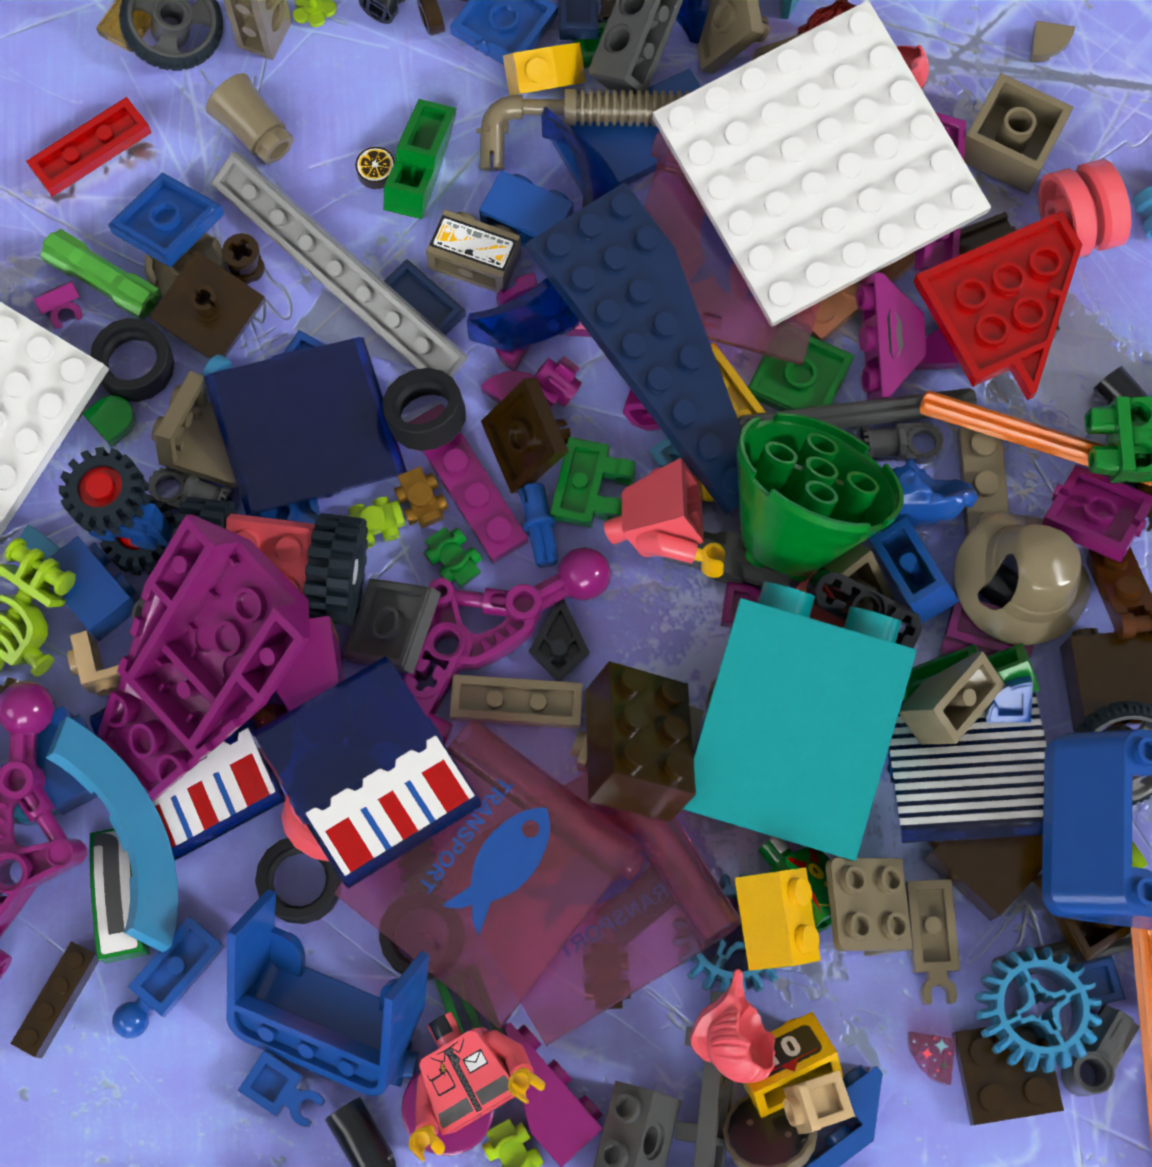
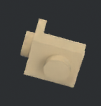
(87, 663)
(817, 1103)

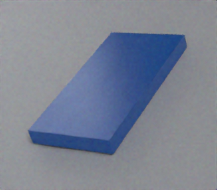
(626, 147)

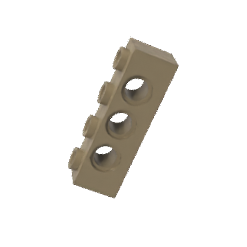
(259, 24)

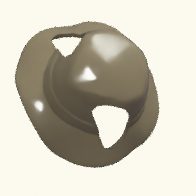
(1050, 583)

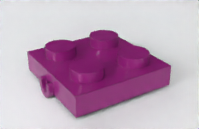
(1098, 512)

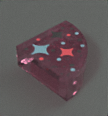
(933, 1055)

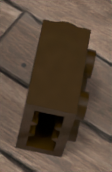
(1105, 671)
(989, 869)

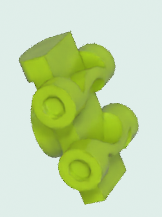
(381, 517)
(507, 1144)

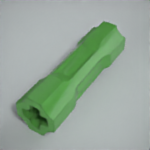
(76, 260)

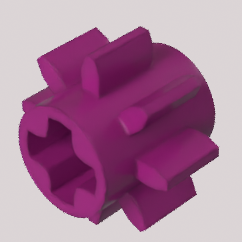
(558, 380)

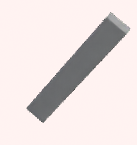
(336, 267)

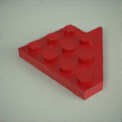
(1005, 300)

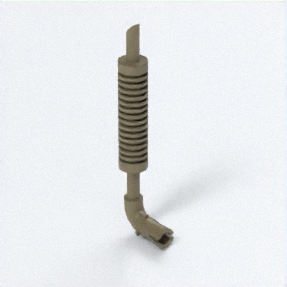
(574, 108)

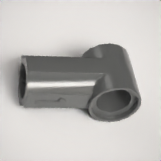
(1104, 1055)

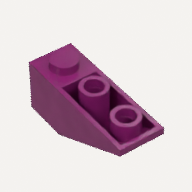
(555, 1114)

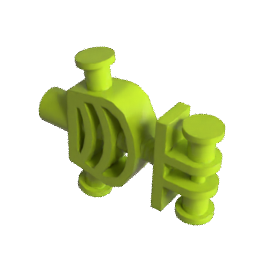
(23, 625)

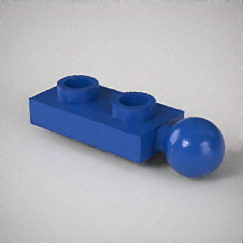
(167, 978)

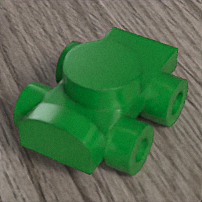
(456, 563)

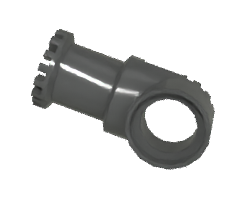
(898, 441)
(189, 486)

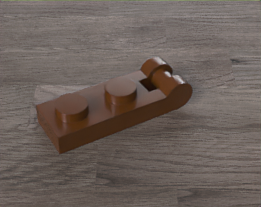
(1123, 593)

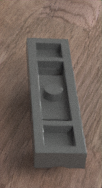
(713, 1109)

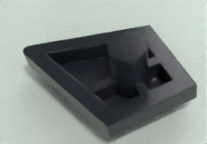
(559, 643)

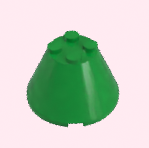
(809, 493)

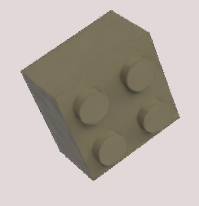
(1015, 132)

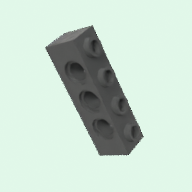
(633, 43)
(637, 1128)

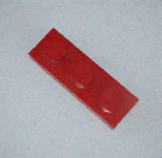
(89, 146)

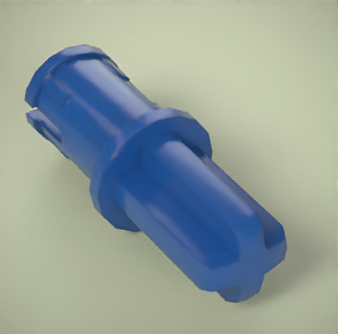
(539, 524)

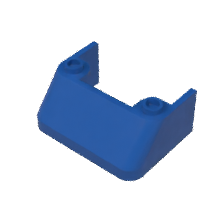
(1090, 828)
(312, 1016)

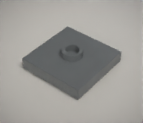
(391, 624)

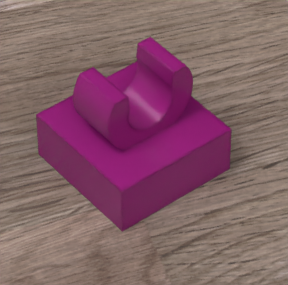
(57, 299)

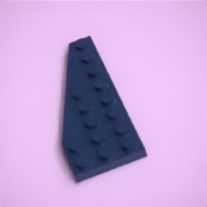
(639, 310)

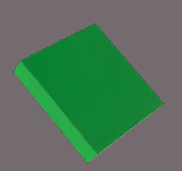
(796, 386)

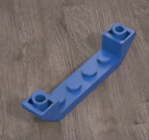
(844, 1142)

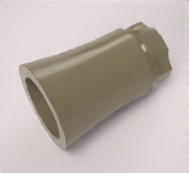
(249, 118)

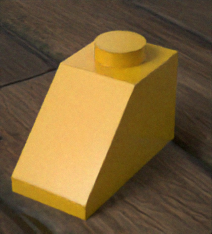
(544, 68)

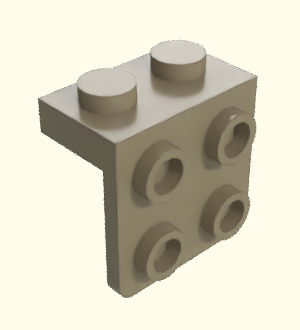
(190, 435)
(868, 905)

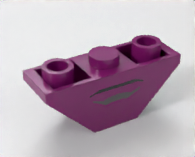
(890, 335)

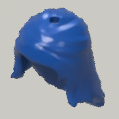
(930, 499)

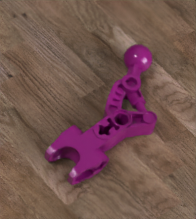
(581, 575)
(25, 712)

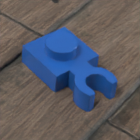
(275, 1086)

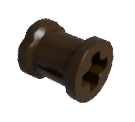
(243, 257)

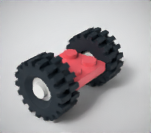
(319, 558)

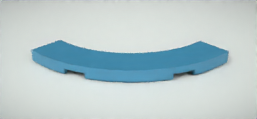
(137, 825)

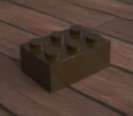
(639, 742)

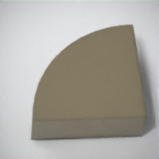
(1049, 40)

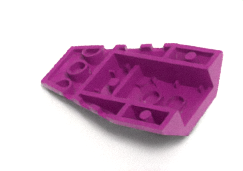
(203, 652)

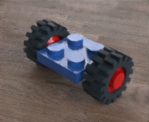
(110, 503)

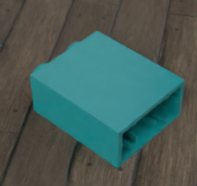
(800, 721)

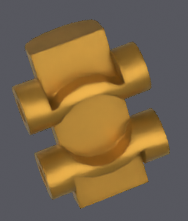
(417, 489)

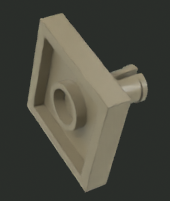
(730, 30)

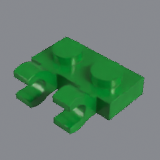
(581, 481)

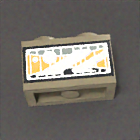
(474, 251)

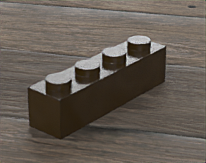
(55, 1000)

